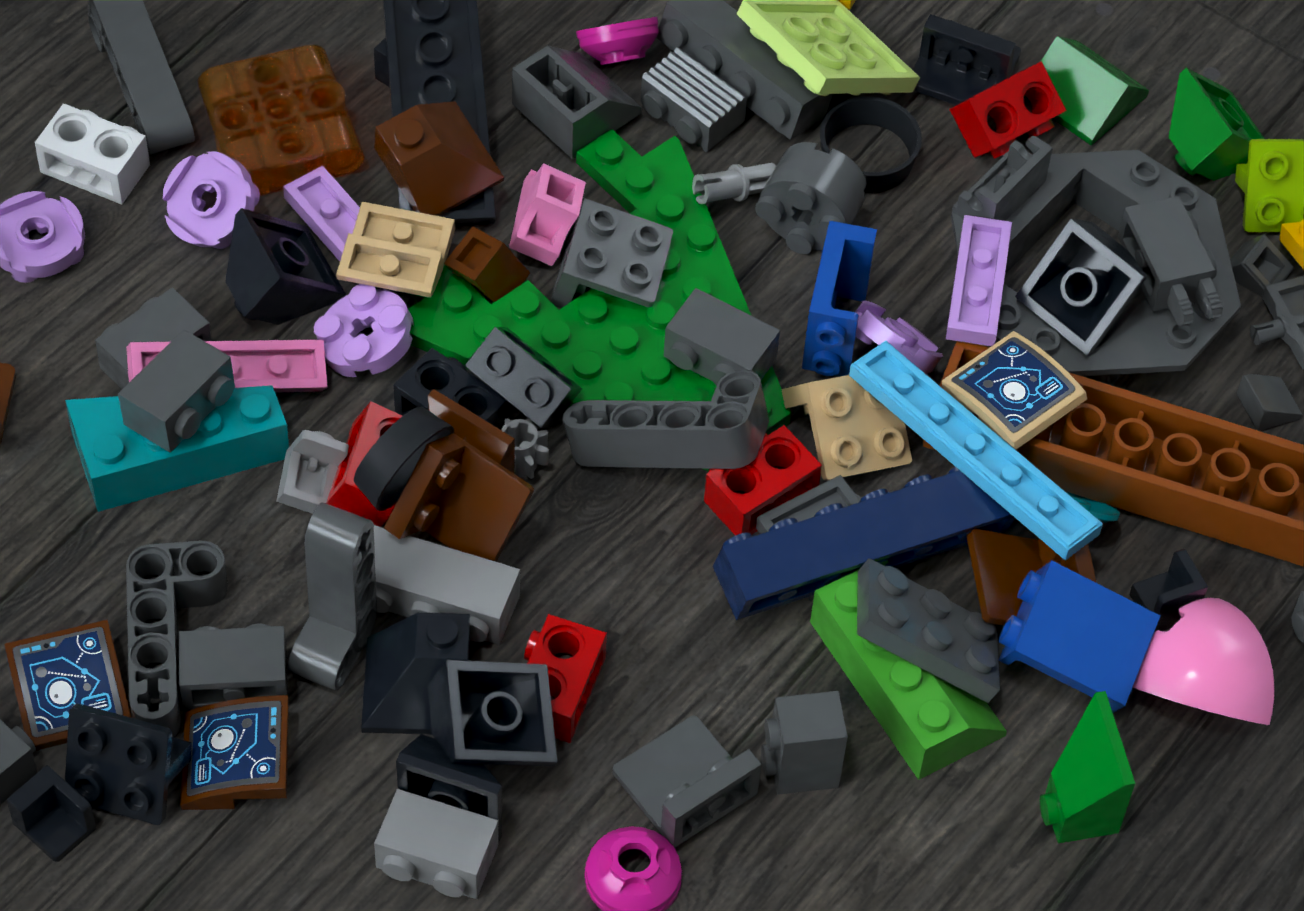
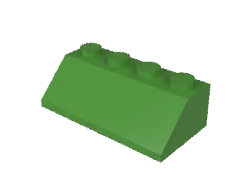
(919, 712)

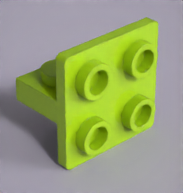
(1272, 184)

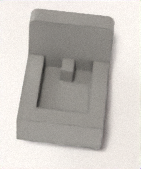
(310, 470)

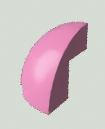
(1211, 663)

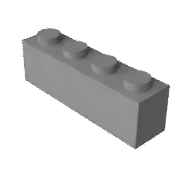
(439, 579)

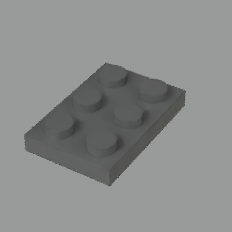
(927, 630)

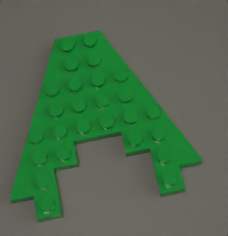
(598, 338)

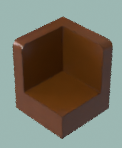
(487, 264)

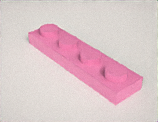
(279, 363)

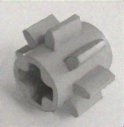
(529, 446)

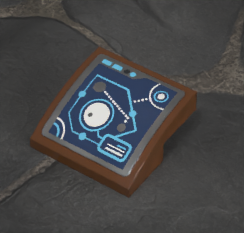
(64, 670)
(236, 752)

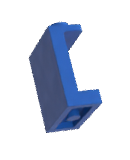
(843, 274)
(1078, 633)

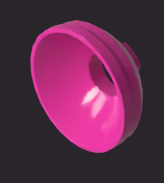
(619, 40)
(622, 890)

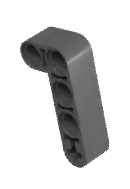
(142, 72)
(672, 433)
(339, 596)
(160, 599)

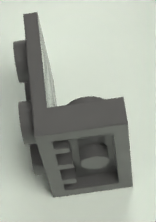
(612, 255)
(687, 780)

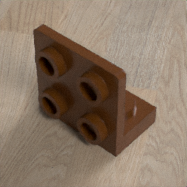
(460, 499)
(1002, 564)

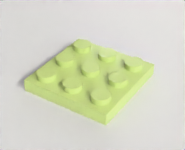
(827, 47)

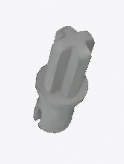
(733, 183)

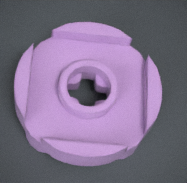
(185, 202)
(41, 257)
(359, 310)
(899, 334)

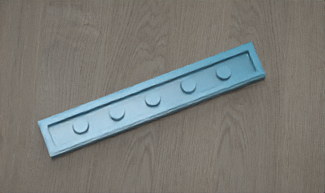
(976, 450)

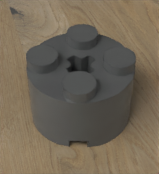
(808, 193)

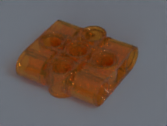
(281, 116)

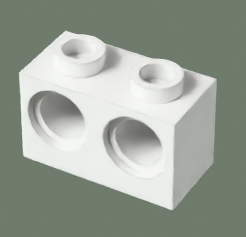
(92, 153)

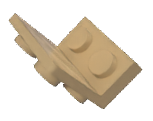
(850, 427)

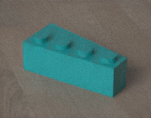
(131, 468)

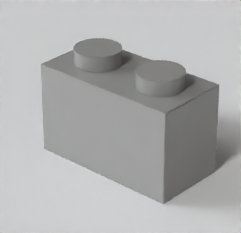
(436, 844)

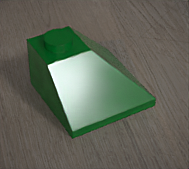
(1209, 127)
(1090, 780)

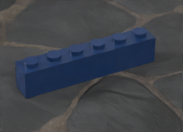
(884, 526)

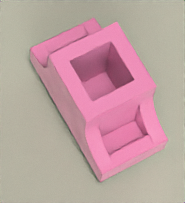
(546, 212)

